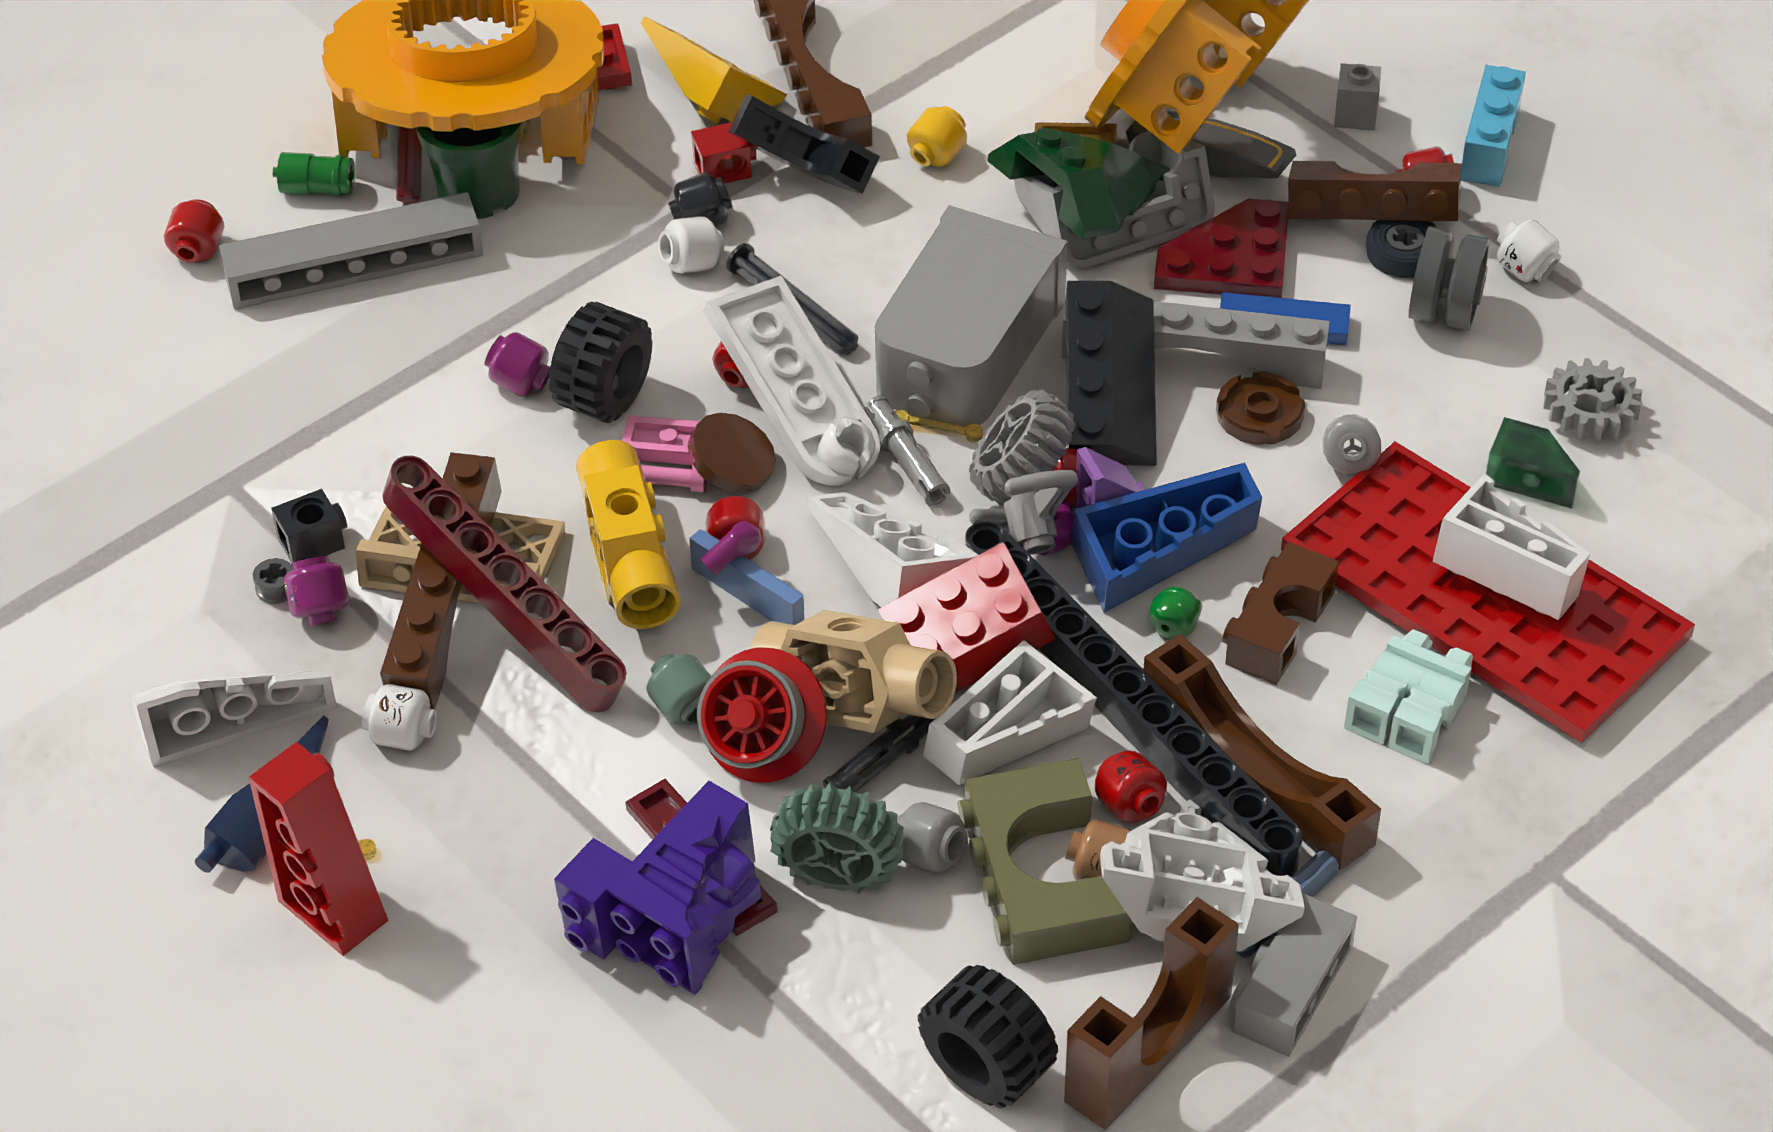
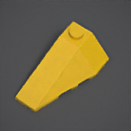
(706, 76)

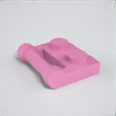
(664, 442)

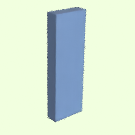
(750, 583)

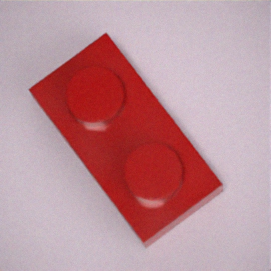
(615, 69)

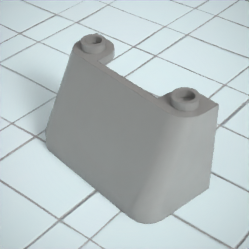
(1170, 211)

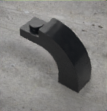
(804, 147)

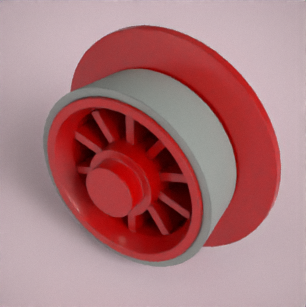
(762, 715)

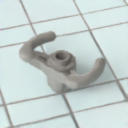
(1031, 511)

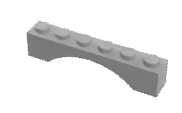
(1264, 341)

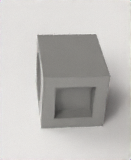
(1357, 96)

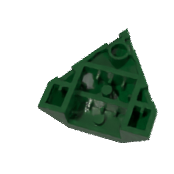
(1097, 176)

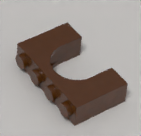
(1120, 1055)

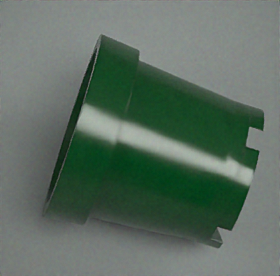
(476, 163)

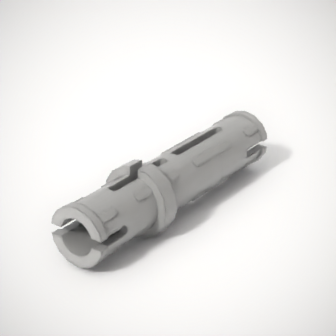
(899, 439)

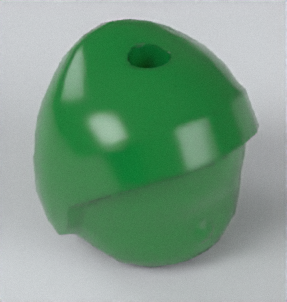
(1174, 612)

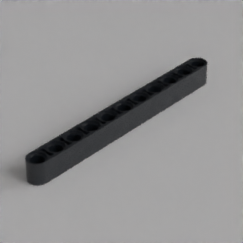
(1150, 716)

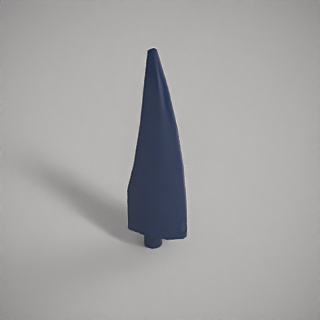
(235, 831)

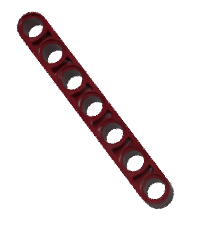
(511, 603)

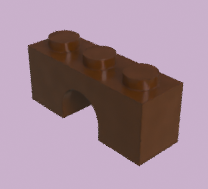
(1291, 585)

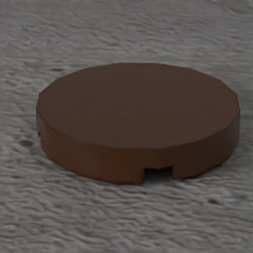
(1260, 408)
(731, 452)

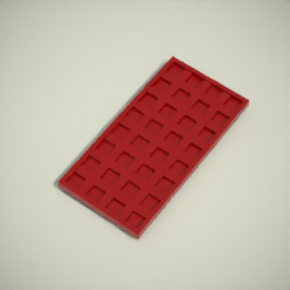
(1563, 669)

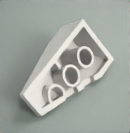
(215, 711)

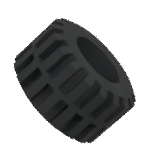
(600, 362)
(988, 1036)

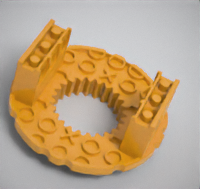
(1176, 39)
(538, 70)

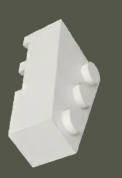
(1510, 551)
(1008, 715)

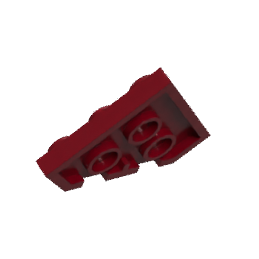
(1229, 253)

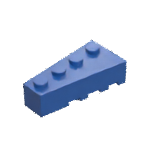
(1162, 530)

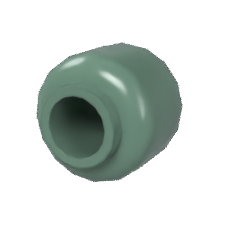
(677, 687)

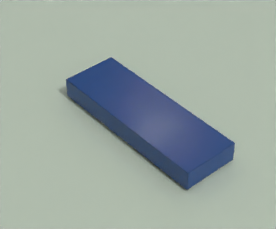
(1336, 313)

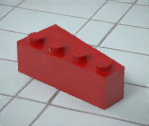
(314, 849)

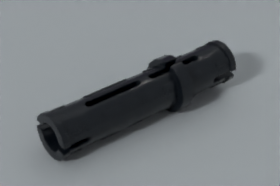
(847, 774)

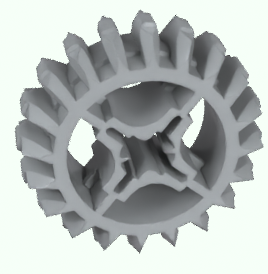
(1021, 442)

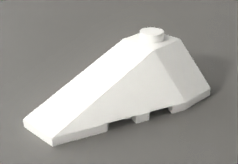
(882, 552)

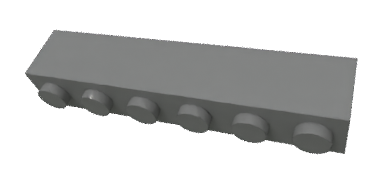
(351, 250)

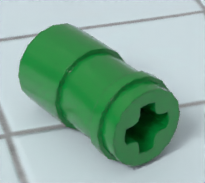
(314, 174)

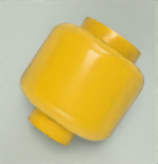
(937, 136)

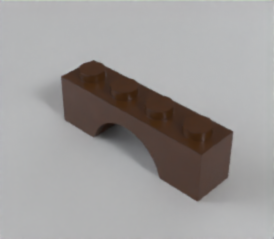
(1414, 194)

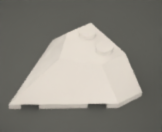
(1189, 857)

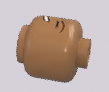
(1087, 846)

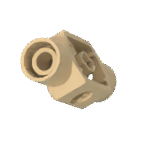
(866, 668)

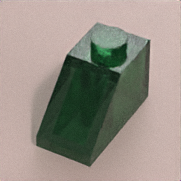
(1532, 464)

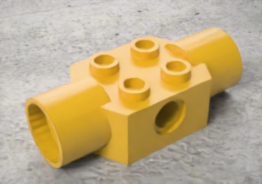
(627, 535)

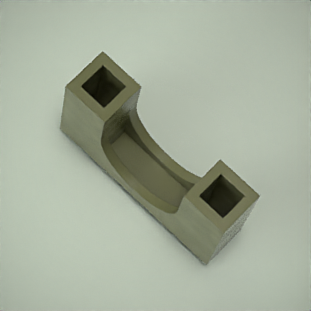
(1036, 915)

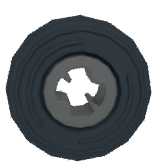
(1396, 246)

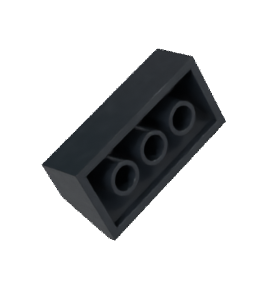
(1111, 371)

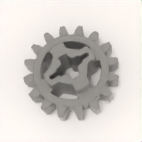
(1592, 399)

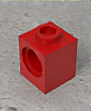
(722, 153)

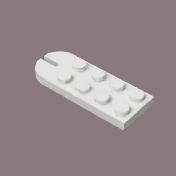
(796, 382)

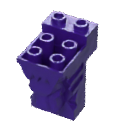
(673, 897)

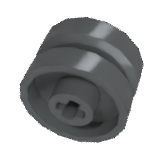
(1456, 280)

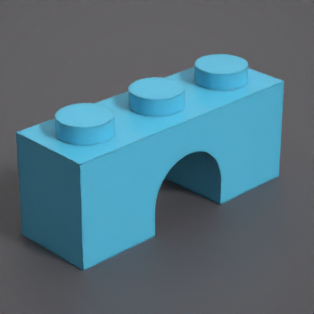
(1492, 125)

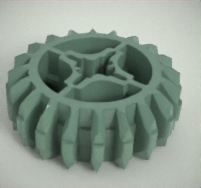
(837, 838)

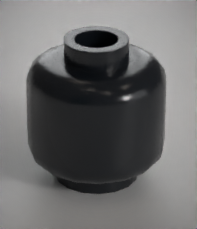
(701, 197)

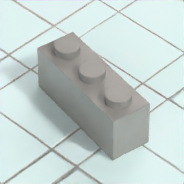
(1293, 976)

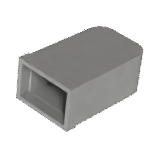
(967, 317)

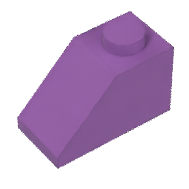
(1101, 479)

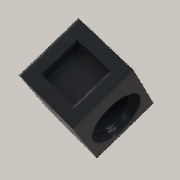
(309, 526)

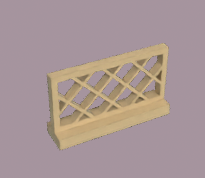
(391, 565)

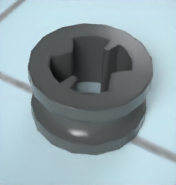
(263, 579)

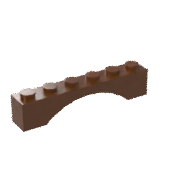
(820, 95)
(425, 621)
(1326, 808)

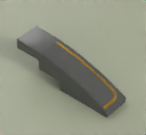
(1235, 150)

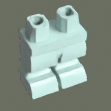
(1419, 683)

